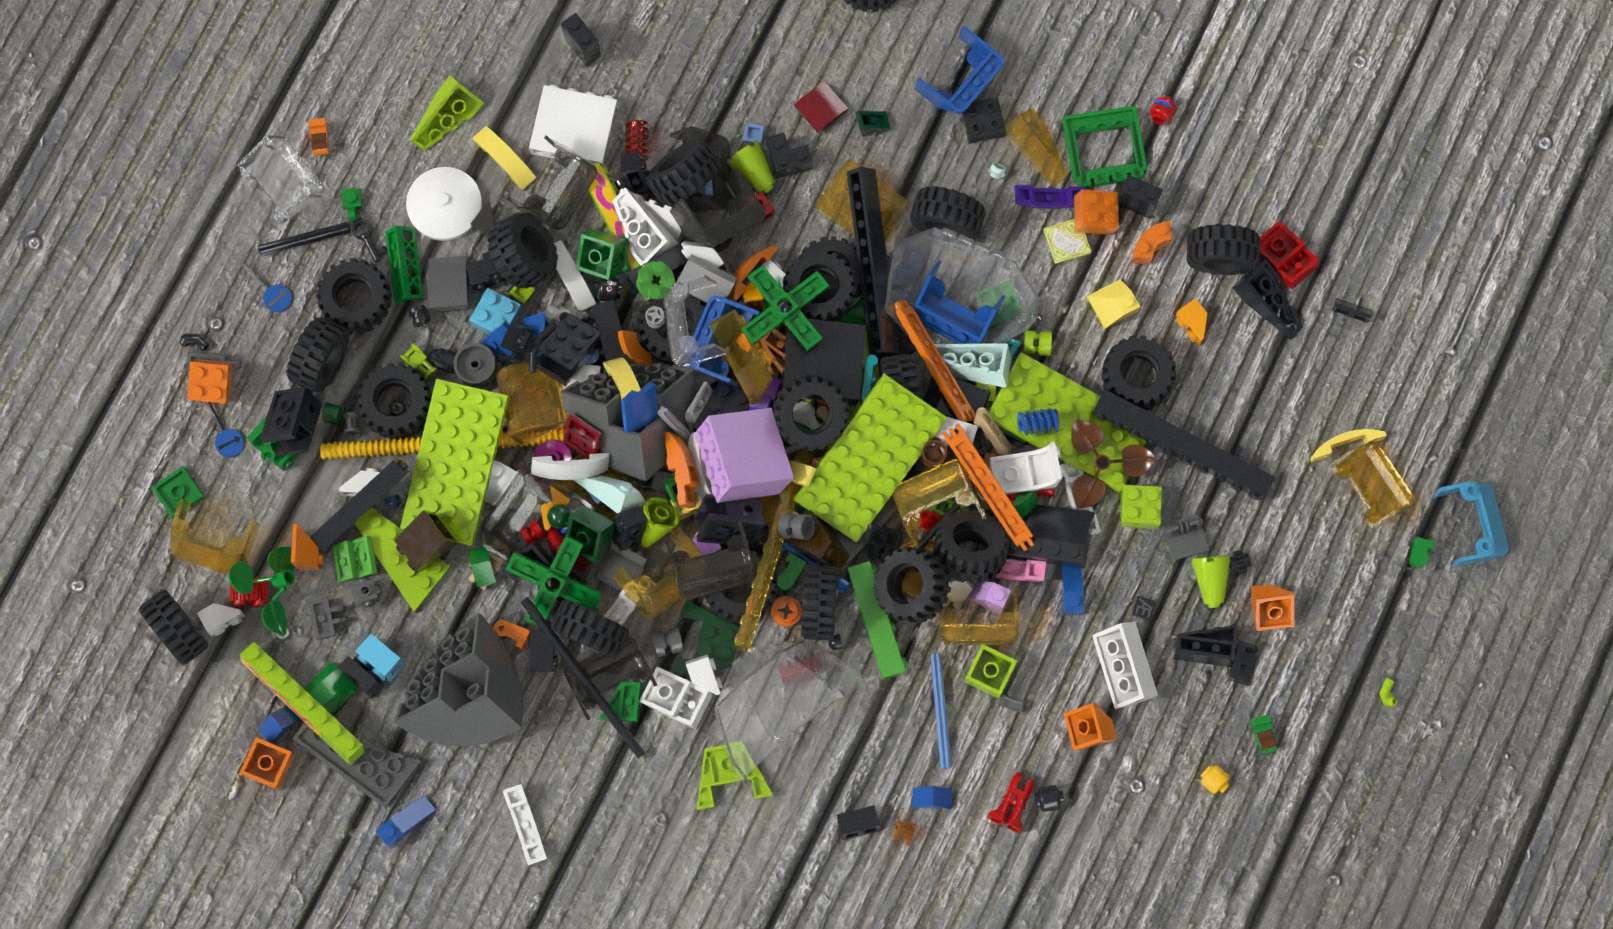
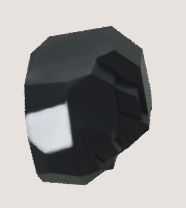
(442, 359)

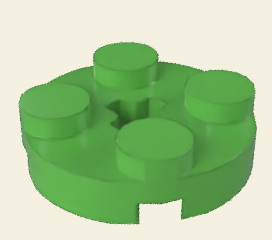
(645, 276)

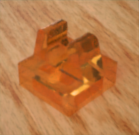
(904, 830)

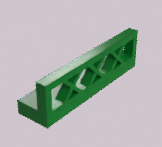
(400, 263)

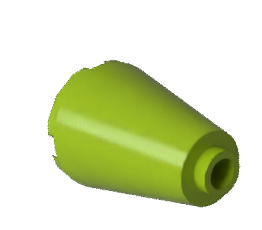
(753, 167)
(661, 520)
(1212, 578)

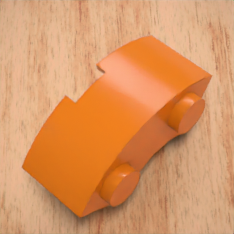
(1150, 241)

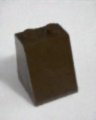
(424, 541)
(823, 545)

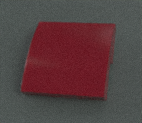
(820, 106)
(582, 436)

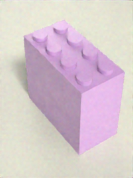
(744, 455)

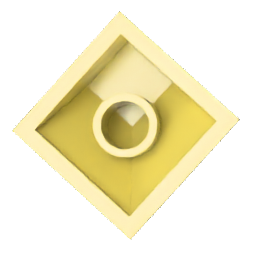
(1113, 303)

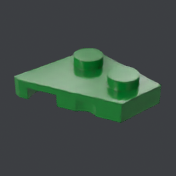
(626, 701)

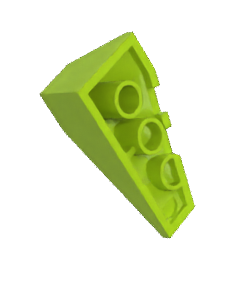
(446, 111)

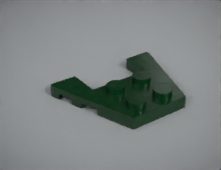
(716, 638)

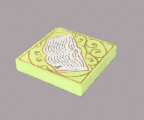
(1065, 242)

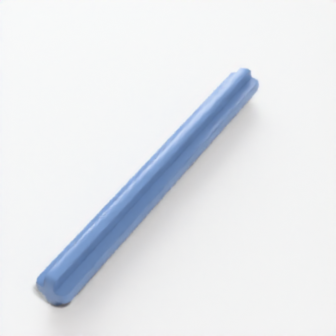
(940, 708)

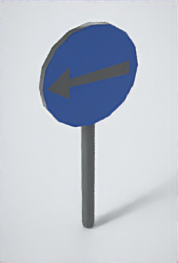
(276, 297)

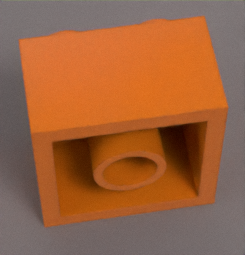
(1096, 212)
(210, 381)
(267, 764)

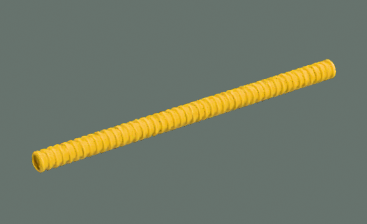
(412, 445)

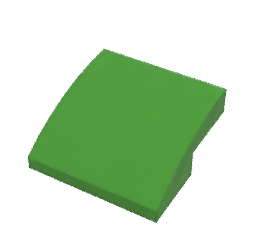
(354, 559)

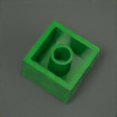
(600, 254)

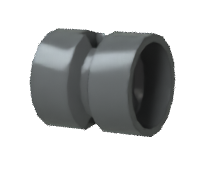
(796, 526)
(667, 642)

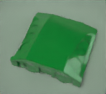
(331, 688)

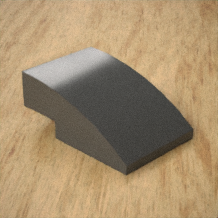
(448, 284)

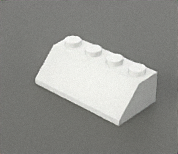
(1125, 665)

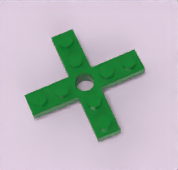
(794, 319)
(560, 569)

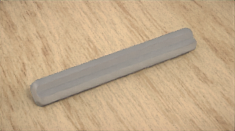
(674, 424)

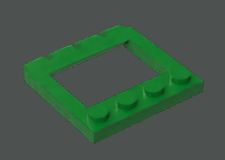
(1103, 121)

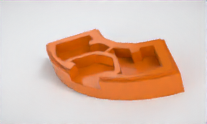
(632, 347)

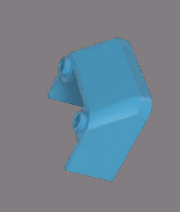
(1494, 543)

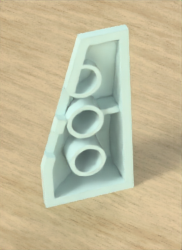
(613, 492)

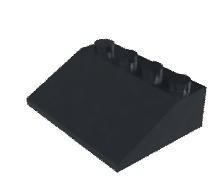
(1059, 536)

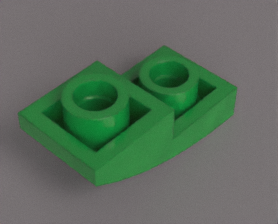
(1025, 502)

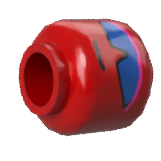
(1163, 110)

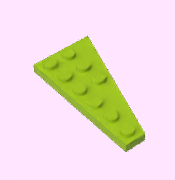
(412, 584)

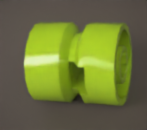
(1044, 343)

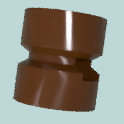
(933, 454)

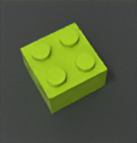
(1140, 506)
(990, 671)

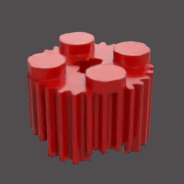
(256, 598)

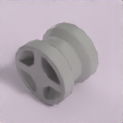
(656, 313)

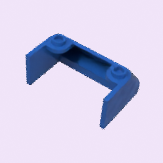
(986, 66)
(715, 308)
(951, 318)

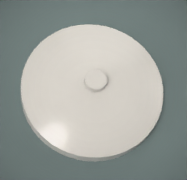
(443, 203)

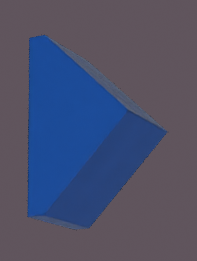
(278, 724)
(932, 798)

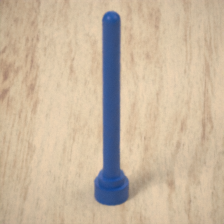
(842, 583)

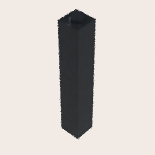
(674, 259)
(360, 504)

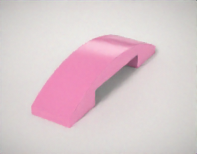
(1023, 570)

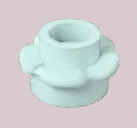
(997, 170)

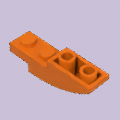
(681, 461)

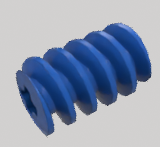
(1038, 420)

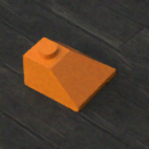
(305, 553)
(1272, 607)
(1089, 727)

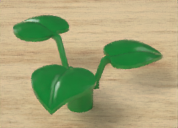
(241, 580)

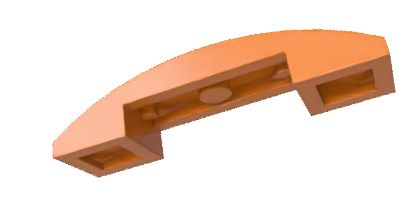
(745, 268)

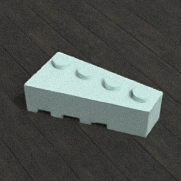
(978, 362)

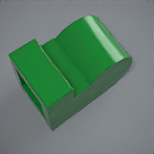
(1418, 554)

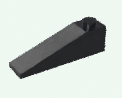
(1265, 296)

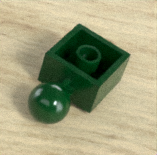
(586, 527)

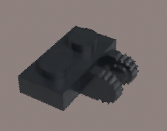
(883, 537)

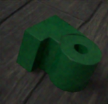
(333, 414)

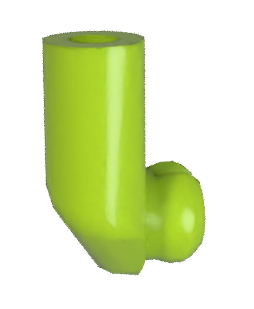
(1386, 695)

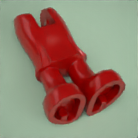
(1016, 799)

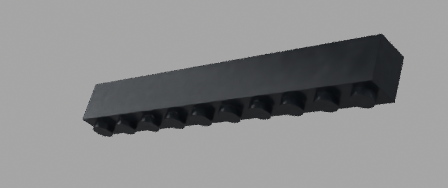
(872, 260)
(1182, 444)

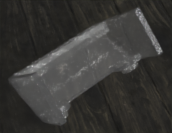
(683, 347)

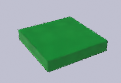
(177, 486)

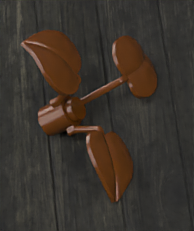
(1088, 436)

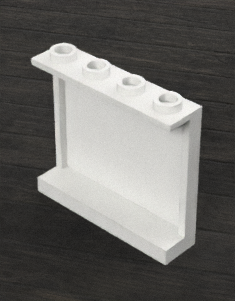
(575, 121)

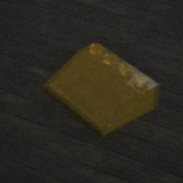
(837, 206)
(533, 403)

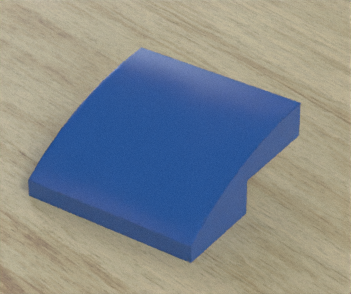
(639, 407)

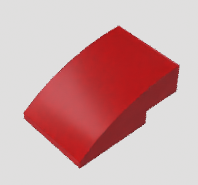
(1287, 255)

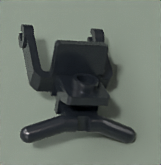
(521, 341)

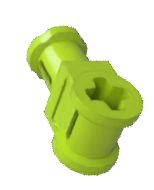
(416, 359)

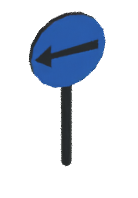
(228, 441)

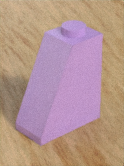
(990, 596)

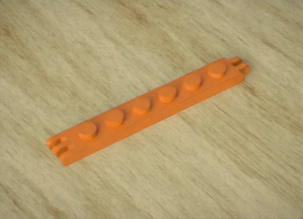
(934, 362)
(989, 487)

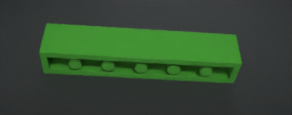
(876, 622)

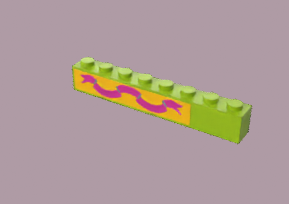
(603, 194)
(302, 703)

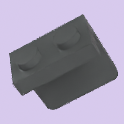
(631, 562)

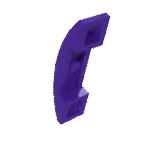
(1045, 197)

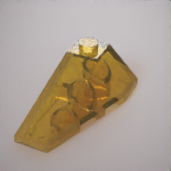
(1034, 141)

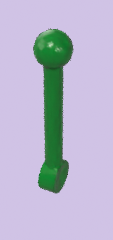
(625, 267)

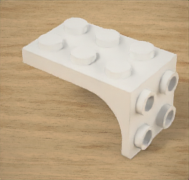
(1028, 470)

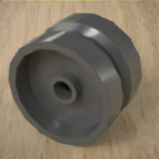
(465, 366)

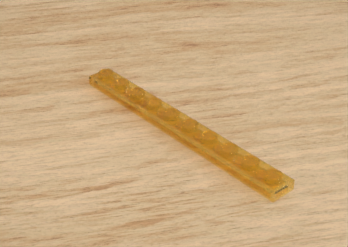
(765, 571)

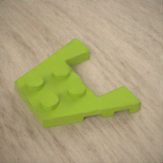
(718, 771)

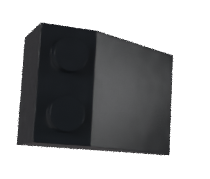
(975, 396)

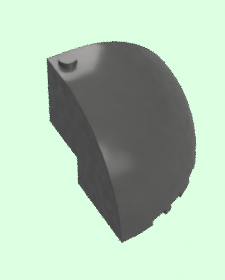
(599, 405)
(464, 690)

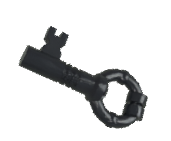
(375, 253)

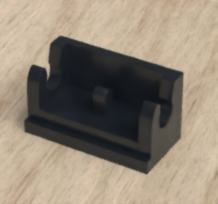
(1243, 664)
(858, 822)

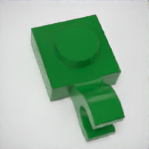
(351, 201)
(269, 448)

